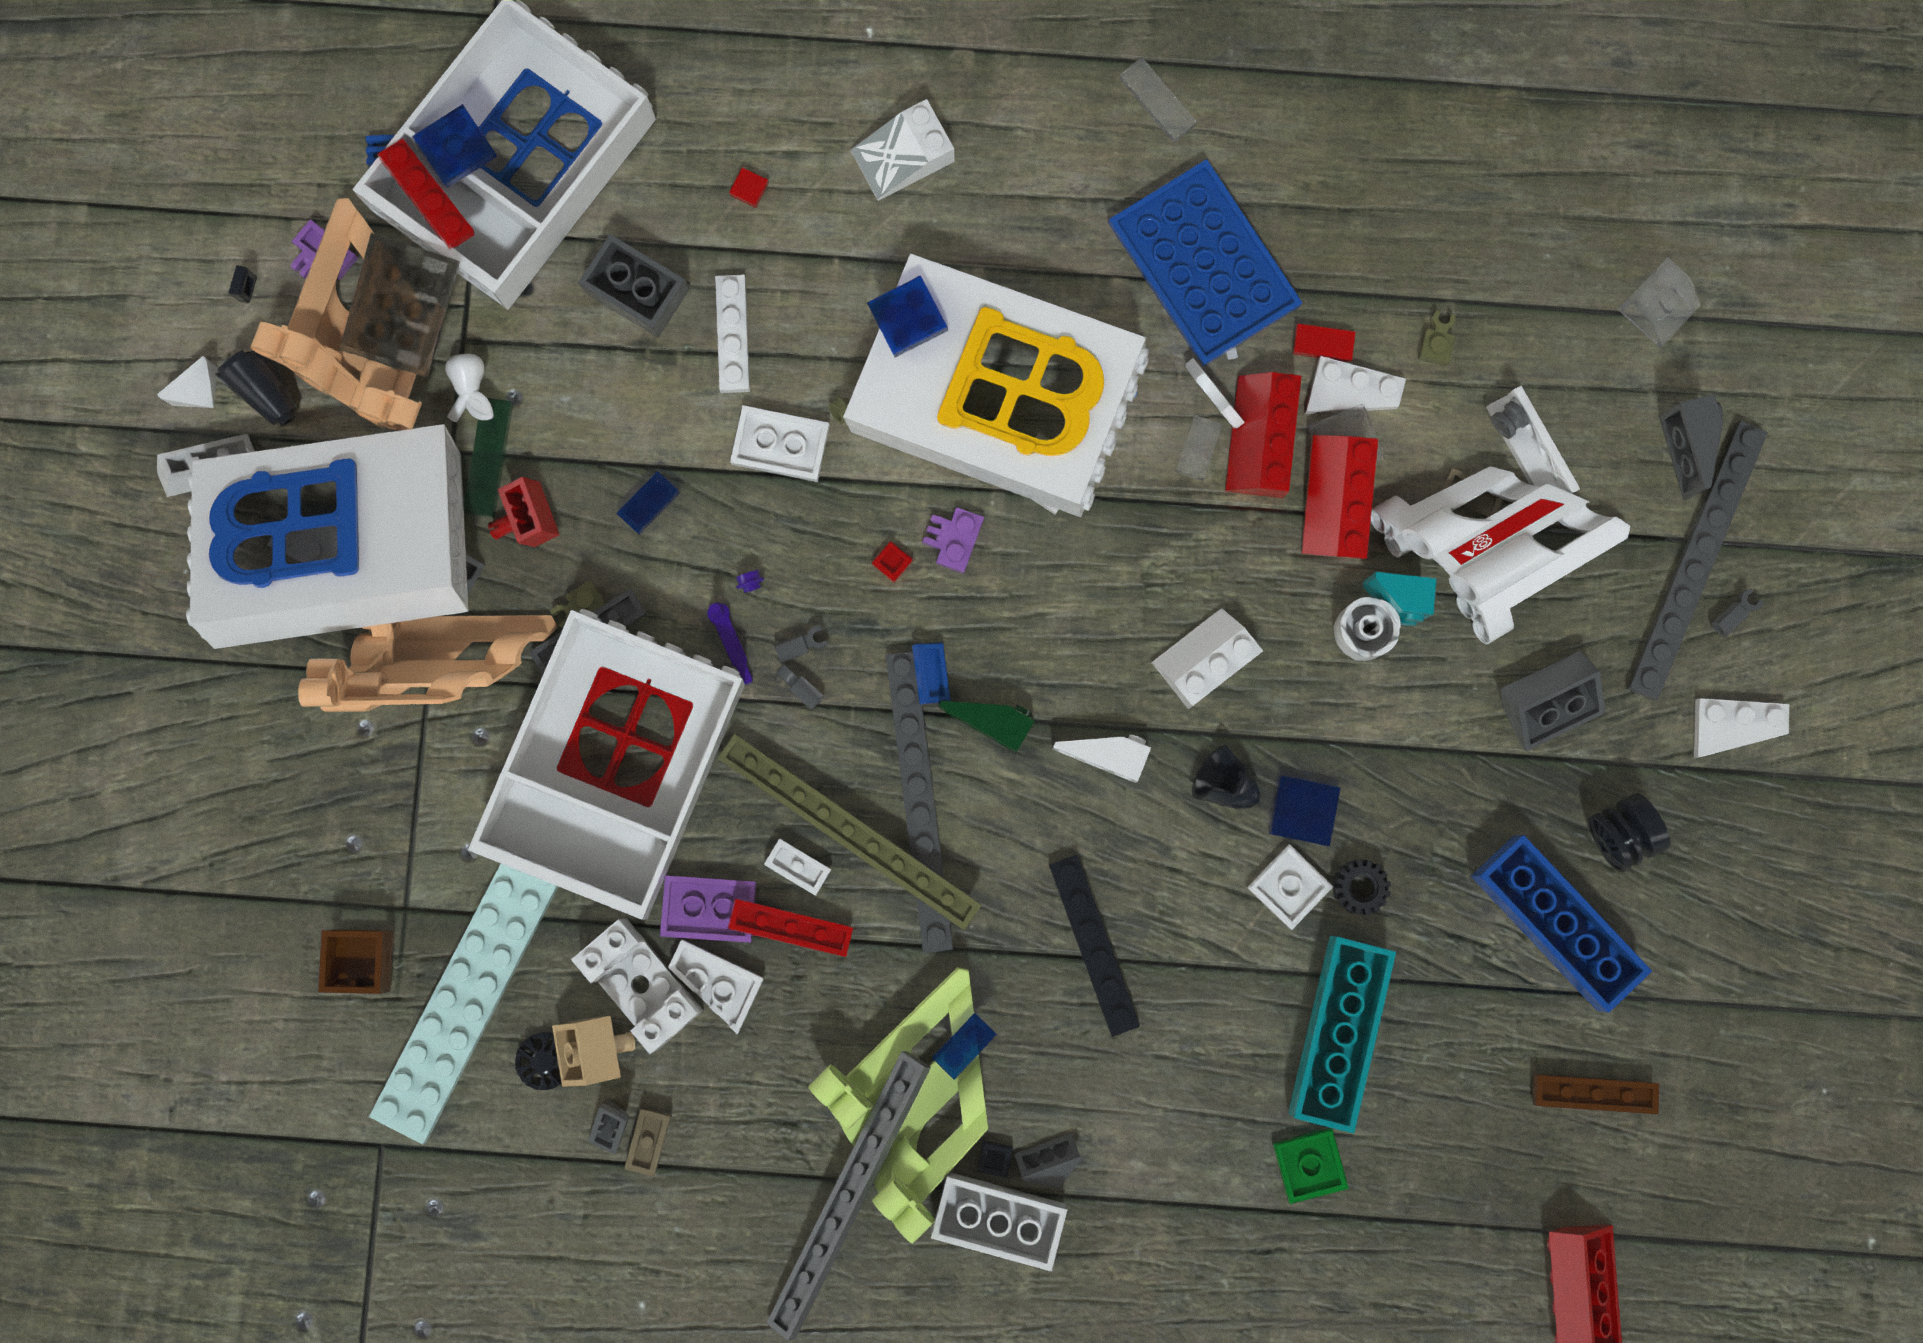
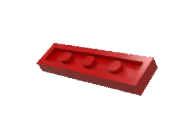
(426, 194)
(790, 927)

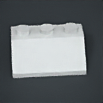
(1206, 657)

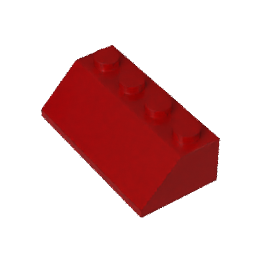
(1265, 443)
(1339, 496)
(1585, 1284)

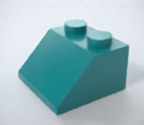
(1409, 595)

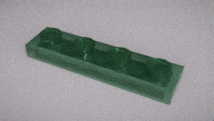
(488, 461)

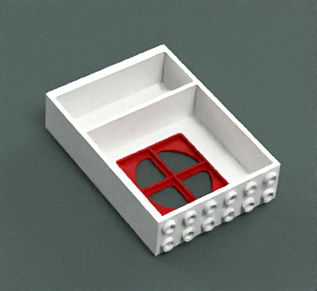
(585, 829)

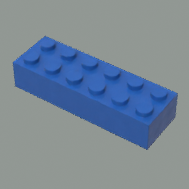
(1561, 923)

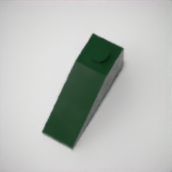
(997, 722)

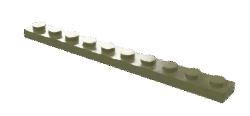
(850, 832)

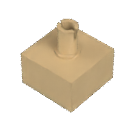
(589, 1050)

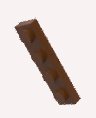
(1596, 1094)

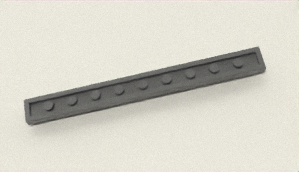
(1696, 561)
(917, 790)
(848, 1195)

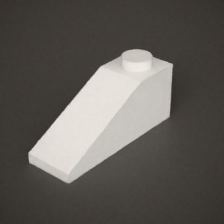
(176, 465)
(1115, 754)

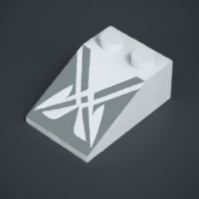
(904, 150)

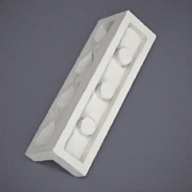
(1535, 448)

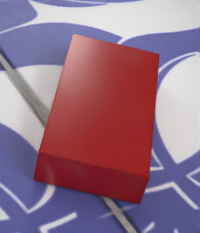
(1323, 341)

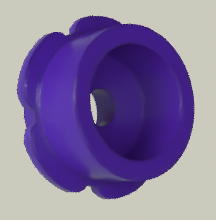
(749, 581)

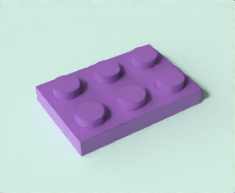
(703, 907)

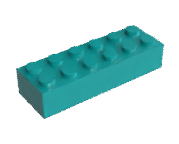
(1341, 1034)

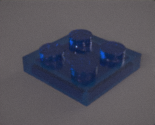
(454, 146)
(907, 316)
(1304, 811)

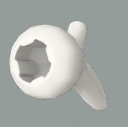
(466, 375)

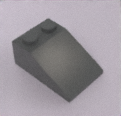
(1693, 440)

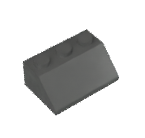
(1554, 700)

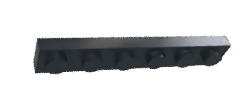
(1094, 945)

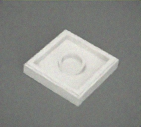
(1290, 887)

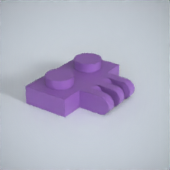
(308, 241)
(955, 538)

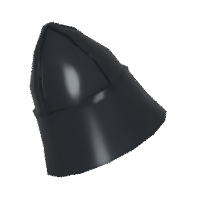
(1225, 781)

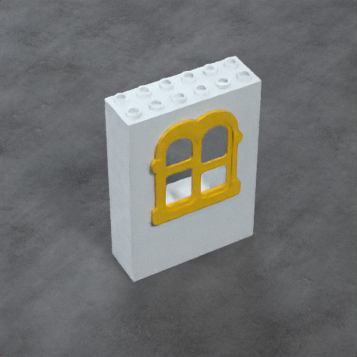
(920, 395)

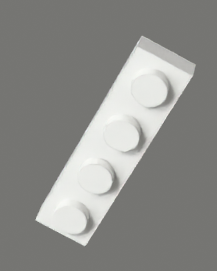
(732, 334)

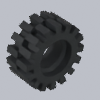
(1379, 883)

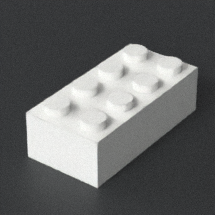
(999, 1221)

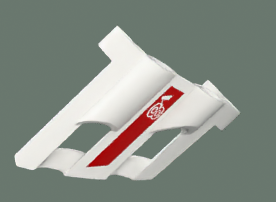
(1496, 558)

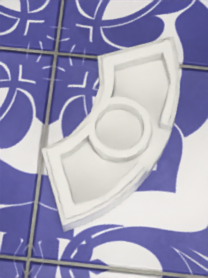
(1214, 393)

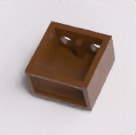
(355, 961)

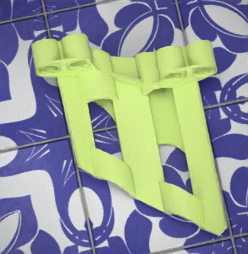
(905, 1175)

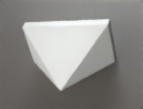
(193, 387)

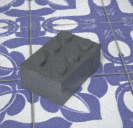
(634, 285)

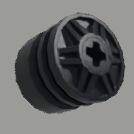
(1629, 832)

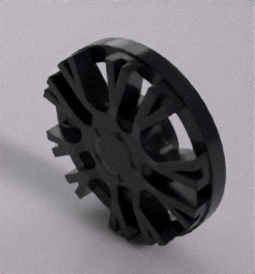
(542, 1062)

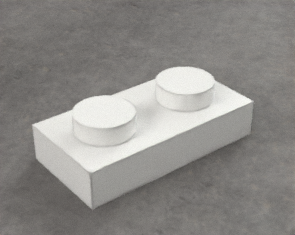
(797, 867)

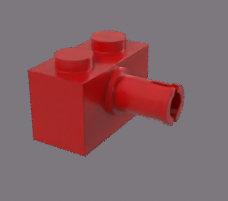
(526, 514)

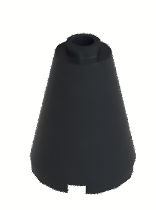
(260, 385)

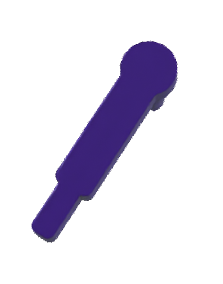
(720, 616)

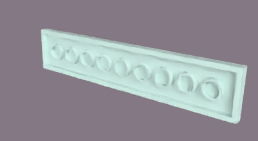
(463, 1003)

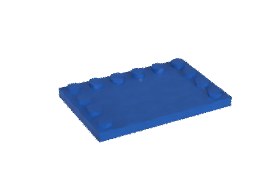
(1204, 262)

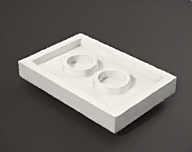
(780, 443)

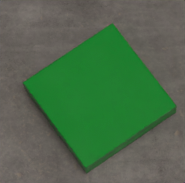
(1310, 1165)

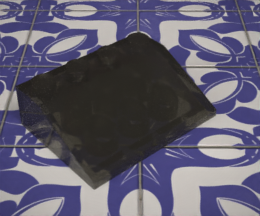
(399, 305)

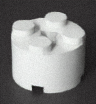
(1364, 612)

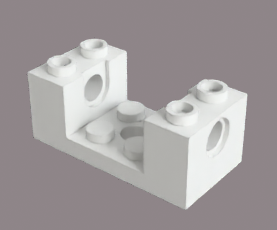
(616, 961)

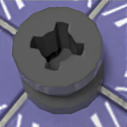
(1510, 419)

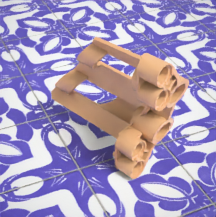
(316, 330)
(420, 655)

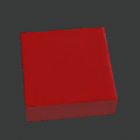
(749, 187)
(892, 562)

